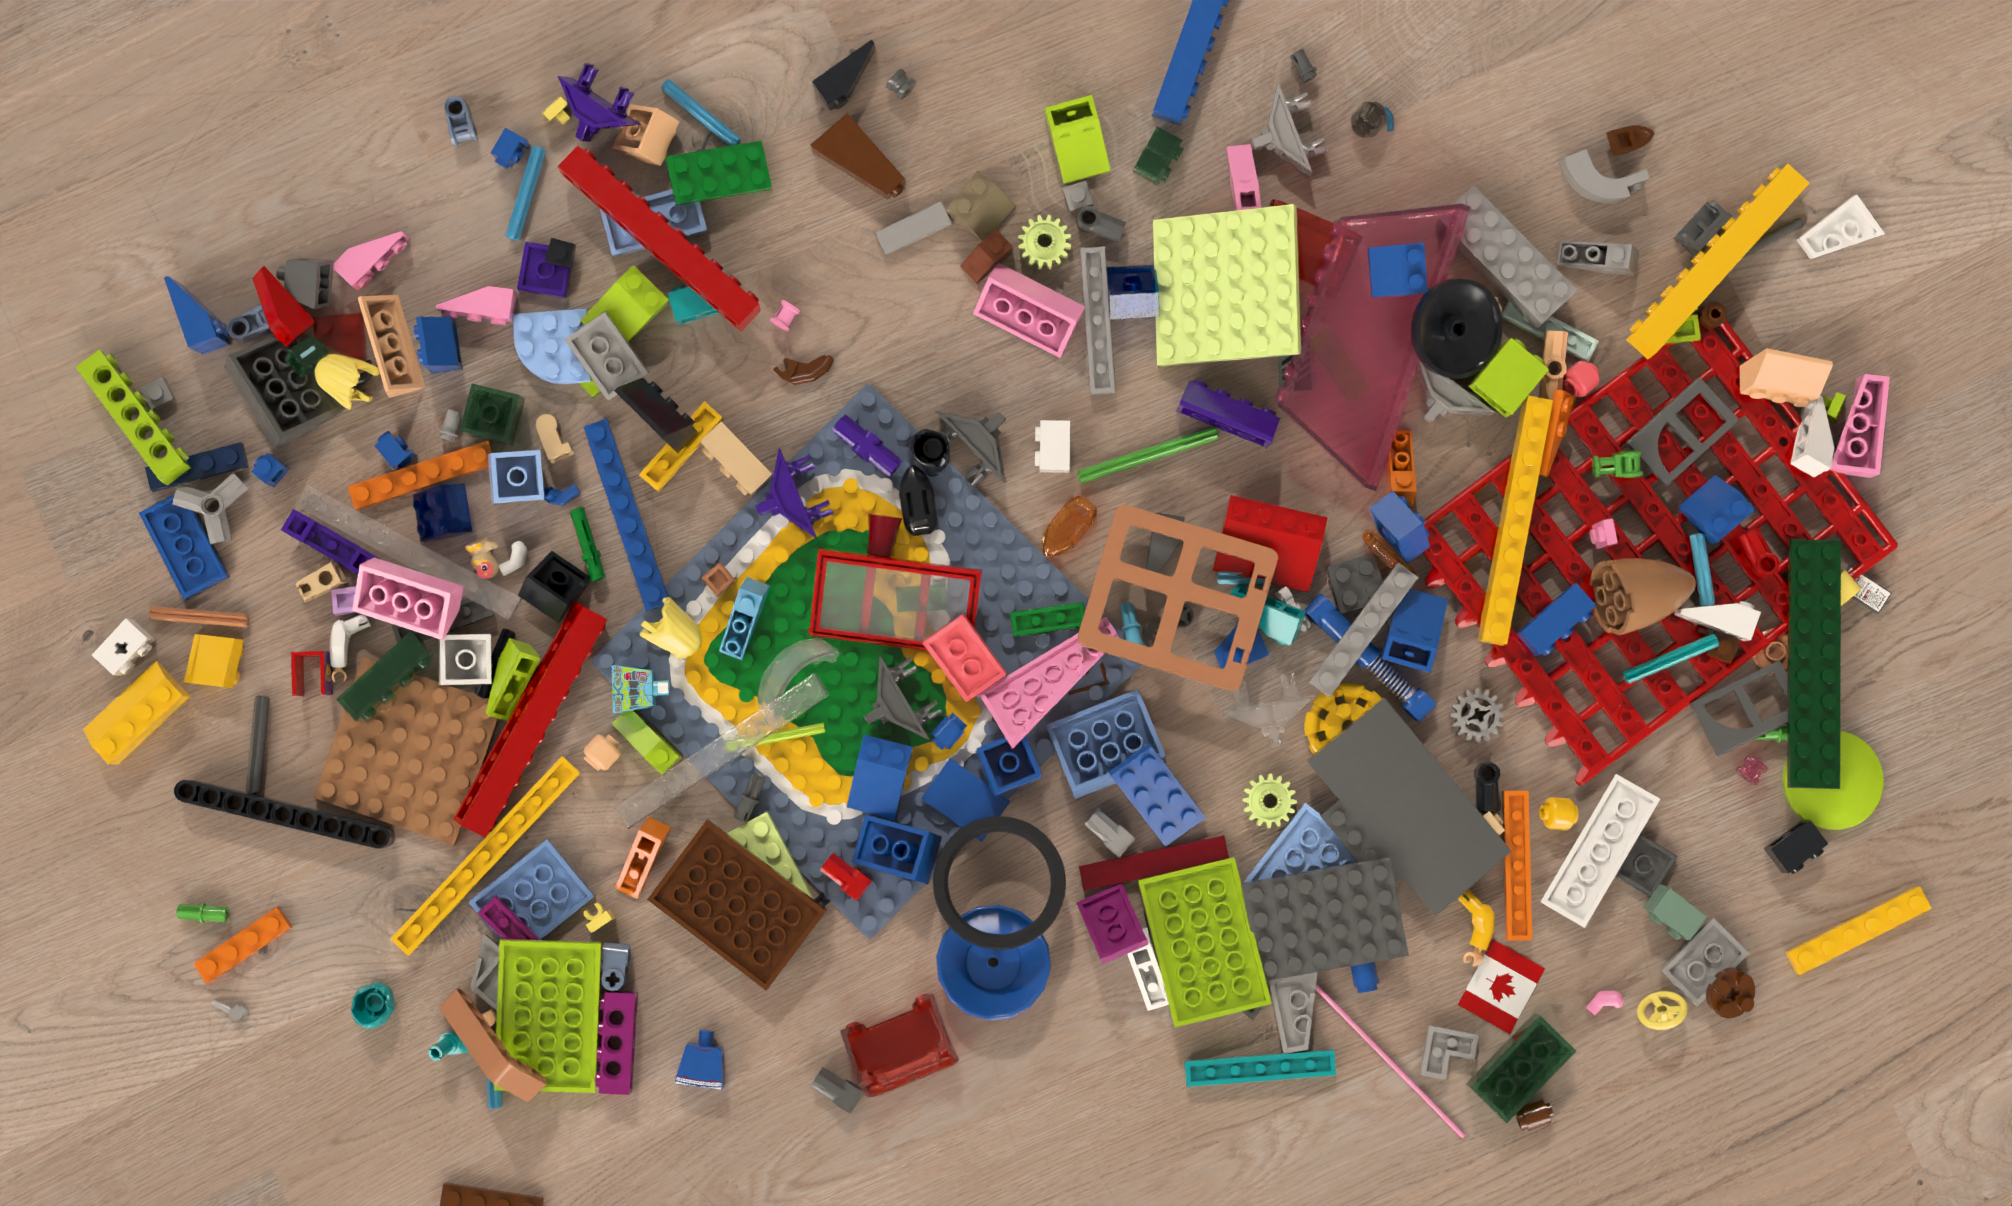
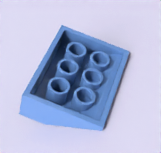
(1101, 739)

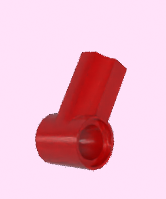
(1758, 549)
(850, 879)

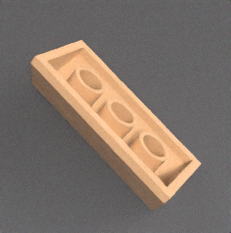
(391, 344)

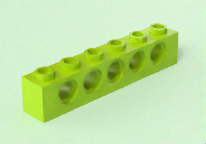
(94, 371)

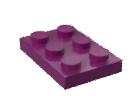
(1112, 923)

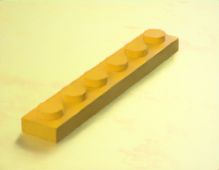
(1858, 930)

